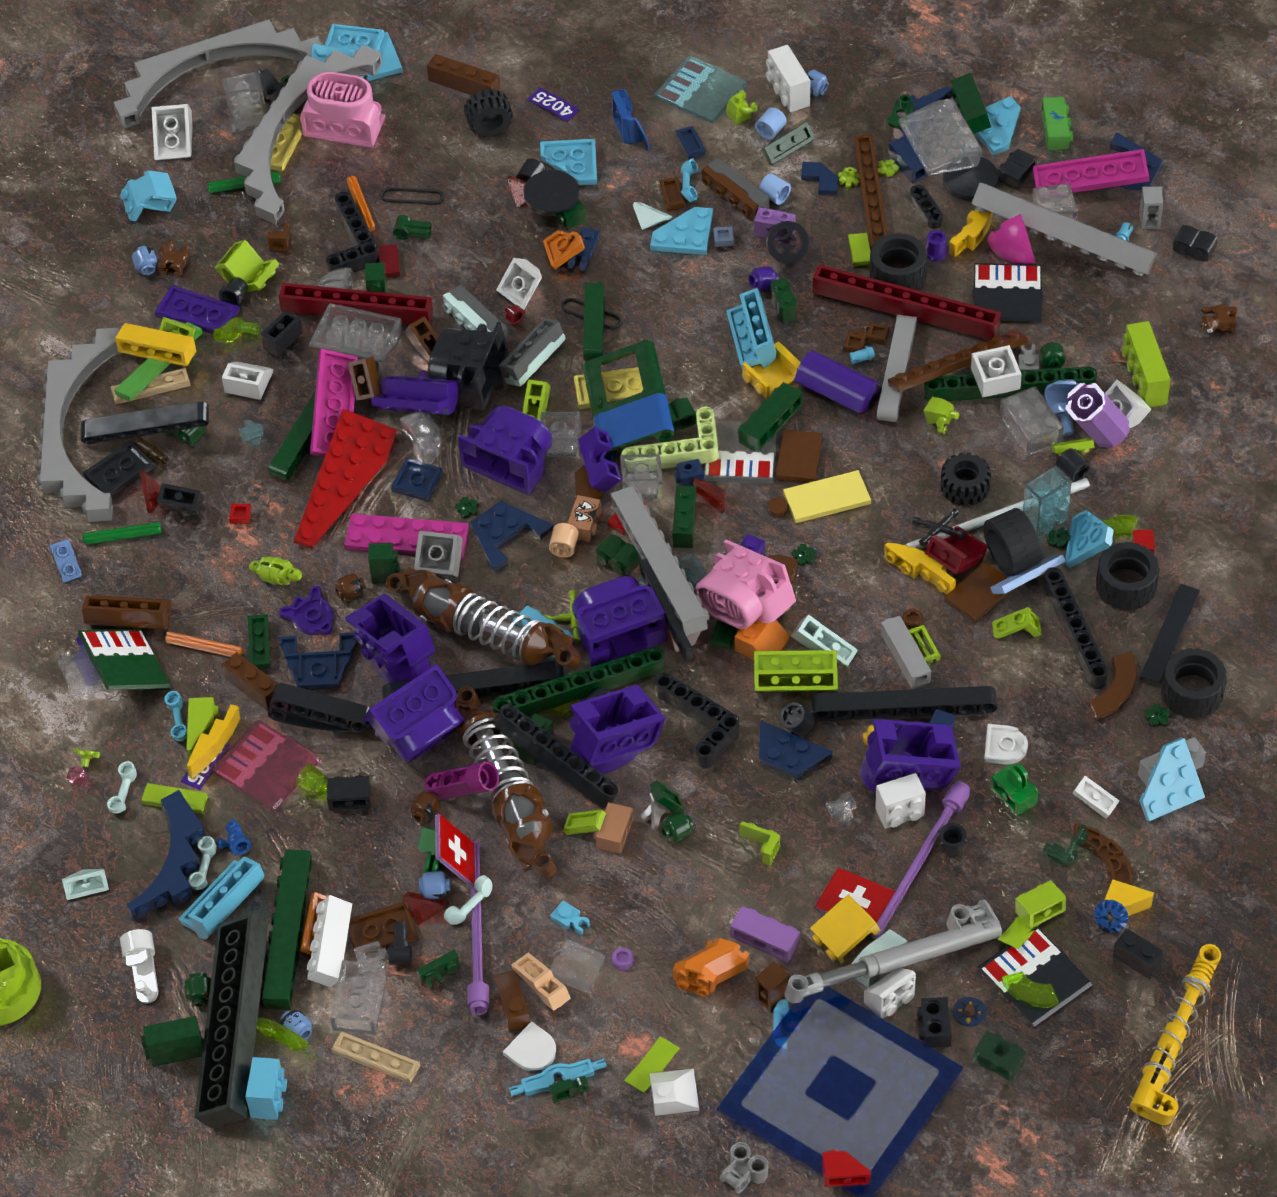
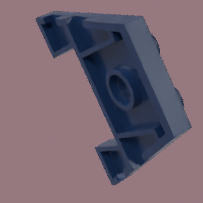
(1154, 163)
(500, 525)
(318, 669)

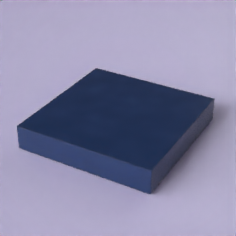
(417, 479)

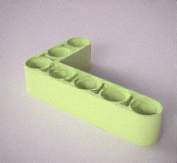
(673, 452)

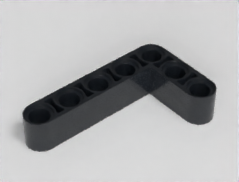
(364, 249)
(685, 699)

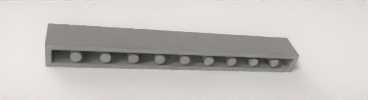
(1065, 228)
(651, 545)

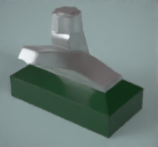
(662, 801)

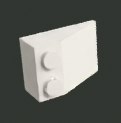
(172, 132)

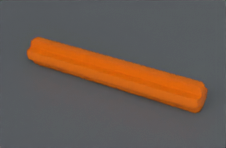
(360, 202)
(202, 644)

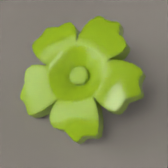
(888, 167)

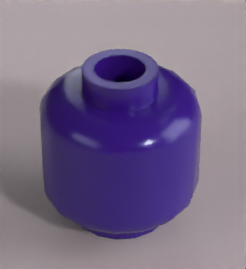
(761, 278)

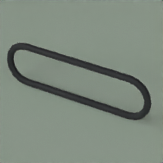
(412, 201)
(581, 316)

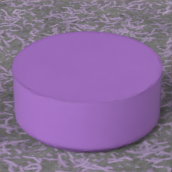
(622, 959)

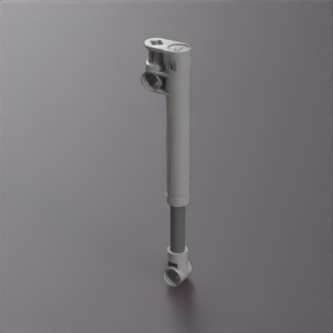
(966, 928)

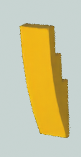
(211, 745)

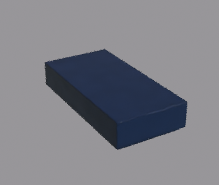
(690, 142)

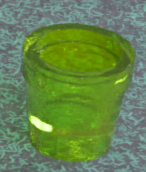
(312, 780)

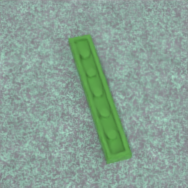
(145, 374)

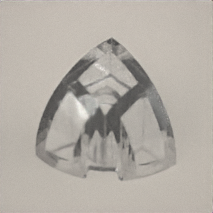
(337, 278)
(424, 434)

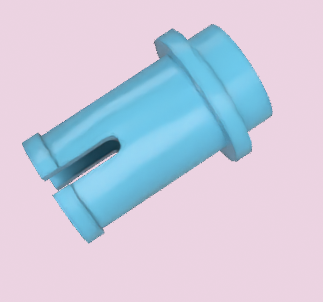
(1124, 233)
(862, 355)

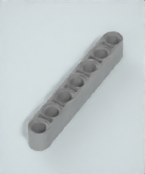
(897, 363)

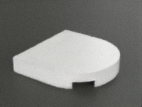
(1004, 744)
(532, 1049)

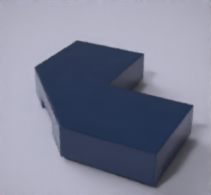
(817, 171)

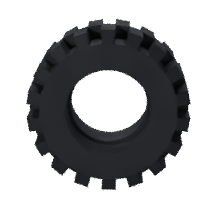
(488, 112)
(965, 467)

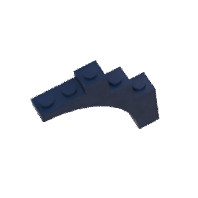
(901, 149)
(181, 859)

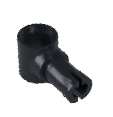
(400, 952)

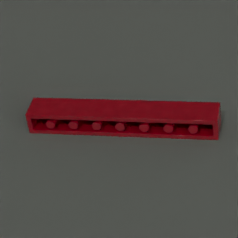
(315, 300)

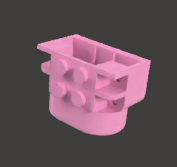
(341, 110)
(744, 588)

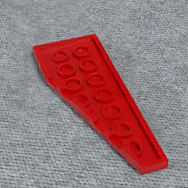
(351, 462)

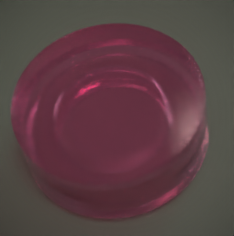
(77, 776)

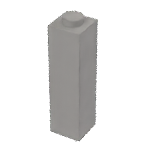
(905, 652)

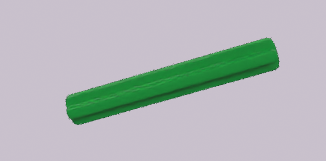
(236, 183)
(122, 533)

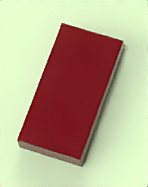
(389, 256)

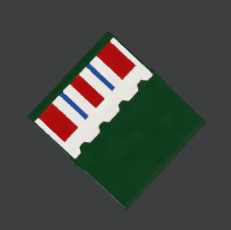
(123, 659)

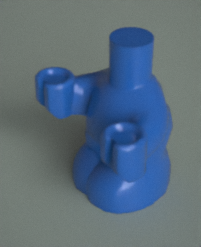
(235, 839)

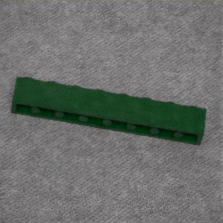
(287, 930)

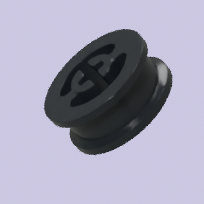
(790, 227)

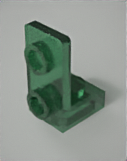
(1058, 854)

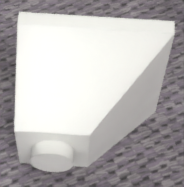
(520, 282)
(1128, 403)
(674, 1092)

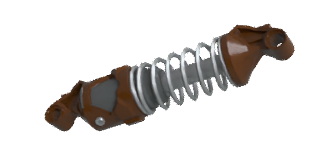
(461, 612)
(515, 801)

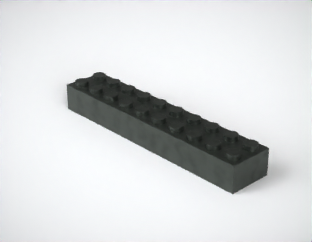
(231, 1021)

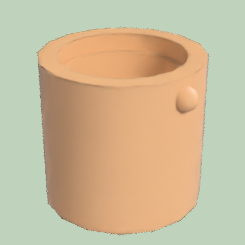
(563, 540)

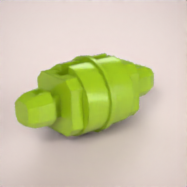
(275, 570)

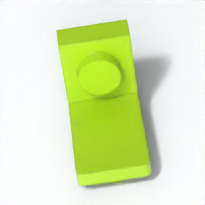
(1014, 622)
(768, 838)

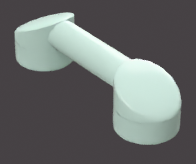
(128, 774)
(208, 849)
(455, 916)

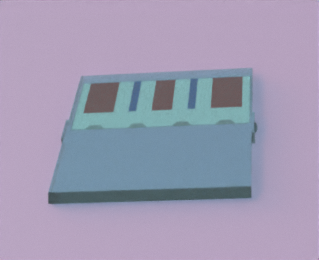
(700, 89)

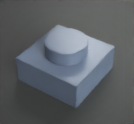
(723, 236)

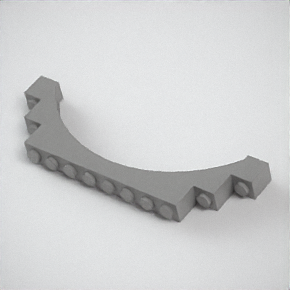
(162, 69)
(256, 156)
(63, 382)

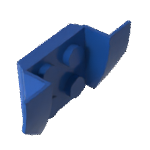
(628, 127)

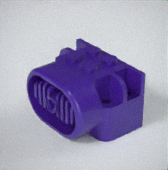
(507, 449)
(618, 619)
(392, 639)
(416, 715)
(614, 727)
(910, 748)

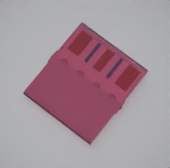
(264, 764)

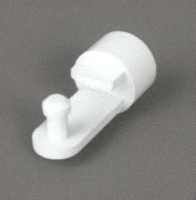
(138, 953)

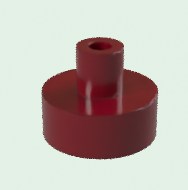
(514, 314)

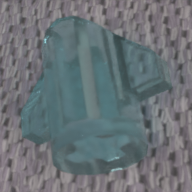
(251, 432)

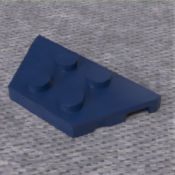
(789, 752)

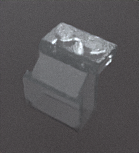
(79, 673)

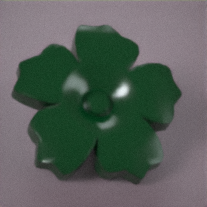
(466, 507)
(1058, 538)
(804, 554)
(1157, 715)

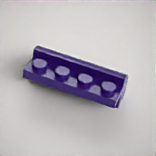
(837, 381)
(417, 395)

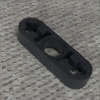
(937, 219)

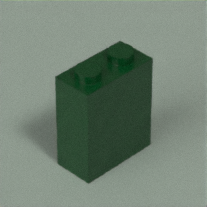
(172, 1041)

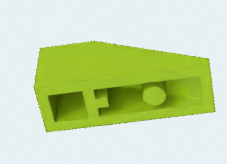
(536, 398)
(201, 718)

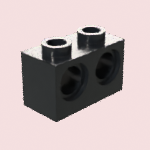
(935, 1022)

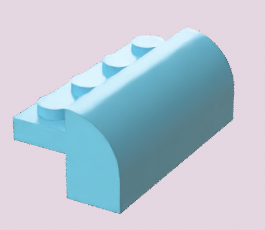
(752, 330)
(222, 897)

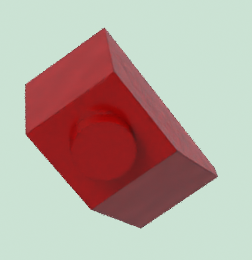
(843, 1170)

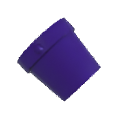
(936, 246)

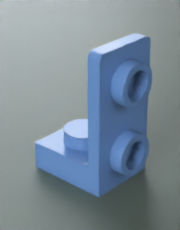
(65, 560)

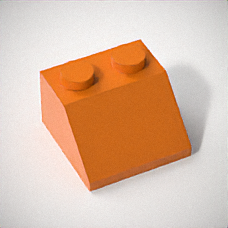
(761, 638)

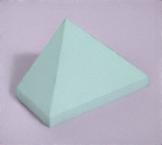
(649, 216)
(85, 883)

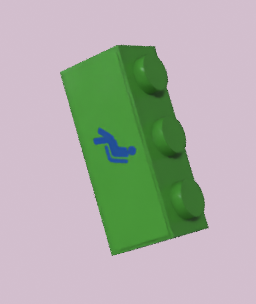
(1056, 123)

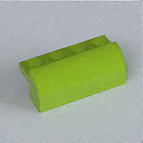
(795, 671)

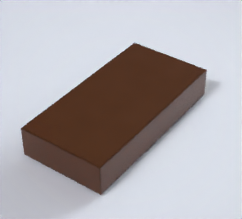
(672, 194)

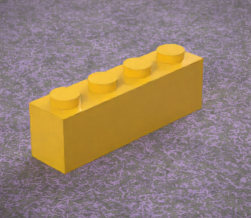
(155, 344)

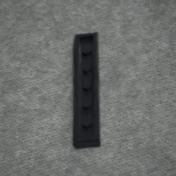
(671, 620)
(1169, 634)

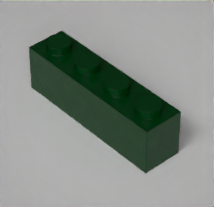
(970, 103)
(770, 417)

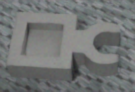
(1028, 359)

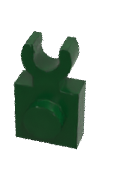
(565, 1089)

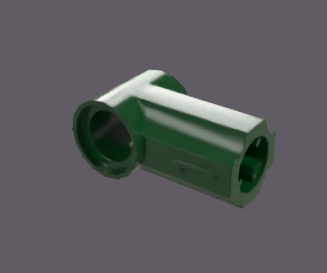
(407, 227)

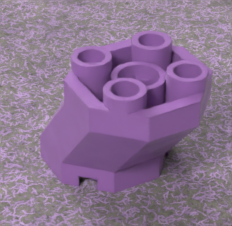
(1097, 415)

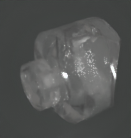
(842, 807)

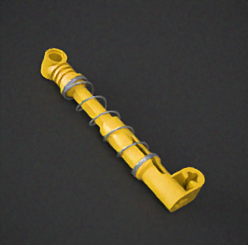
(1171, 1041)

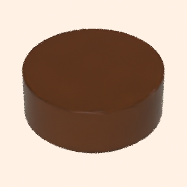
(777, 507)
(912, 618)

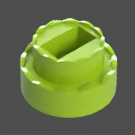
(18, 981)

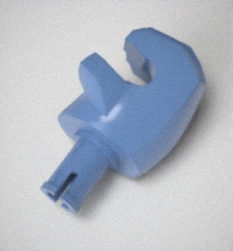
(1056, 398)

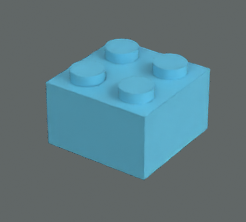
(265, 1088)

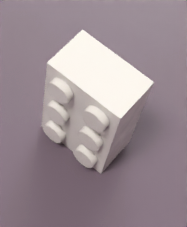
(788, 78)

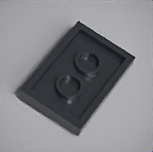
(118, 469)

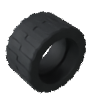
(899, 247)
(1012, 541)
(1131, 557)
(1197, 663)

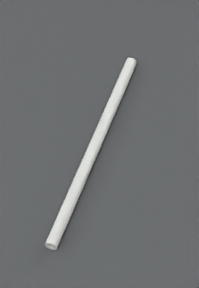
(979, 522)

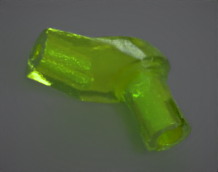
(234, 328)

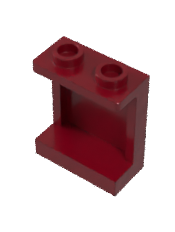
(955, 552)

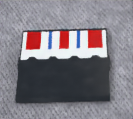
(1009, 289)
(1040, 963)

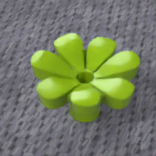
(849, 177)
(86, 756)

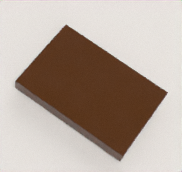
(799, 456)
(973, 595)
(380, 926)

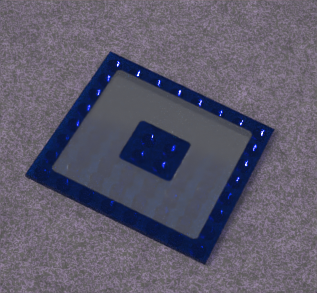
(841, 1084)

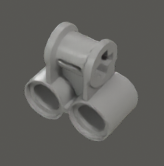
(741, 1170)

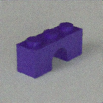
(601, 472)

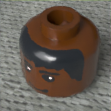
(350, 588)
(425, 806)

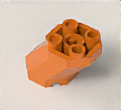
(710, 967)

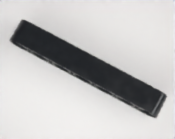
(144, 422)
(1075, 628)
(555, 755)

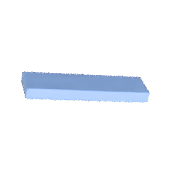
(1027, 574)

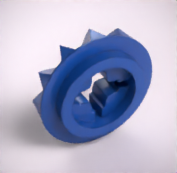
(1117, 911)

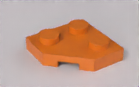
(562, 247)

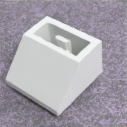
(246, 379)
(891, 992)

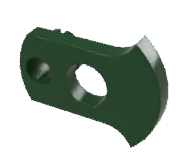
(901, 105)

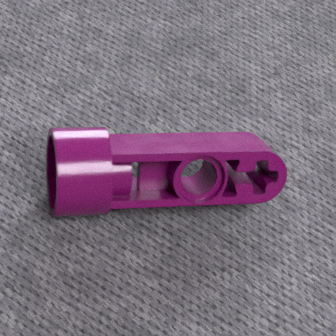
(463, 781)

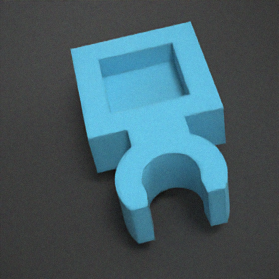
(568, 916)

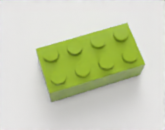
(1146, 364)

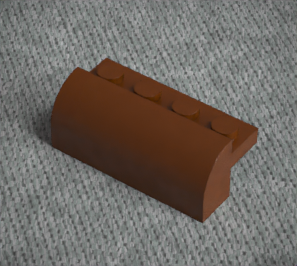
(126, 612)

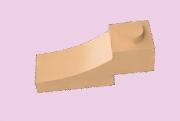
(542, 981)

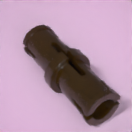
(151, 451)

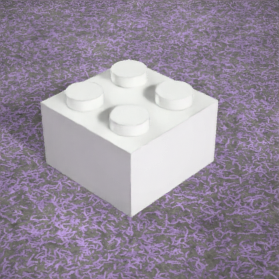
(996, 371)
(900, 801)

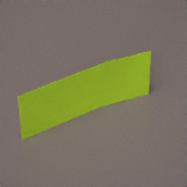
(1016, 934)
(653, 1062)

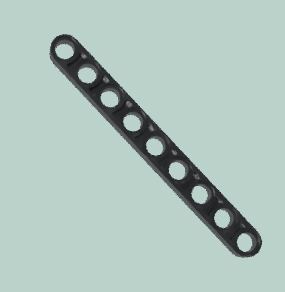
(496, 681)
(904, 703)

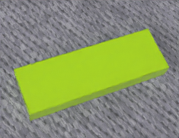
(154, 793)

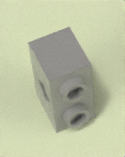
(1151, 207)

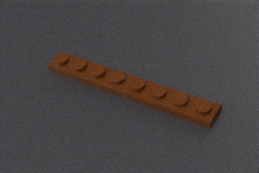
(870, 188)
(953, 362)

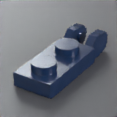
(590, 239)

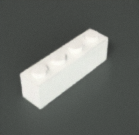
(329, 940)

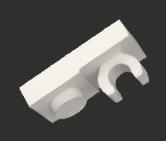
(1095, 797)

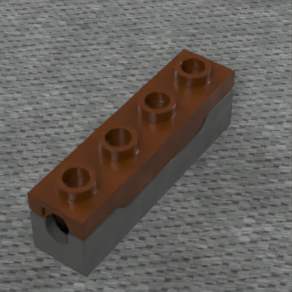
(734, 188)

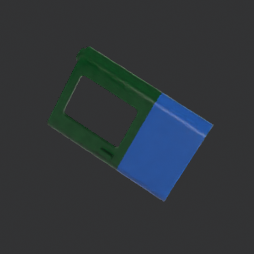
(637, 415)

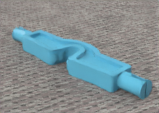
(541, 1082)

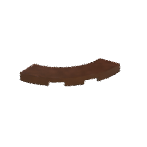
(1120, 688)
(1109, 853)

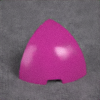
(1012, 242)

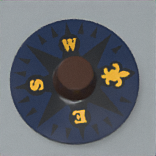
(969, 1011)

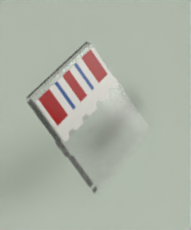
(737, 461)

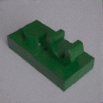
(437, 968)

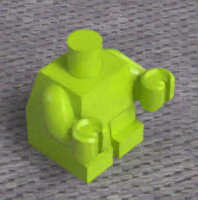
(738, 108)
(940, 412)

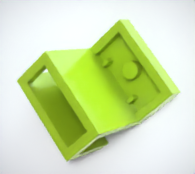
(246, 264)

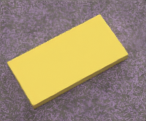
(286, 142)
(617, 384)
(826, 496)

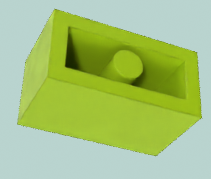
(1040, 904)

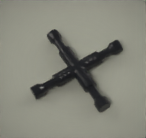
(939, 527)

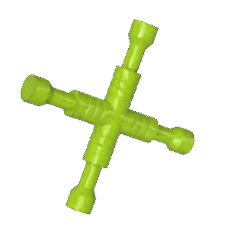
(568, 617)

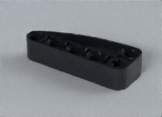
(316, 710)

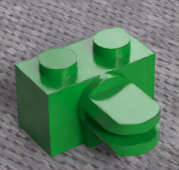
(1014, 789)
(427, 844)

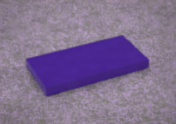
(196, 309)

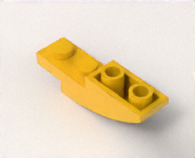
(972, 233)
(916, 562)

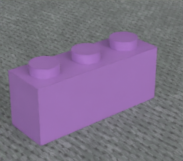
(765, 934)

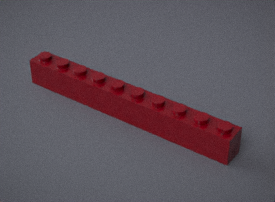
(906, 301)

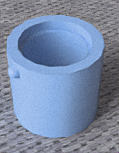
(770, 123)
(775, 188)

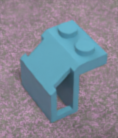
(148, 192)

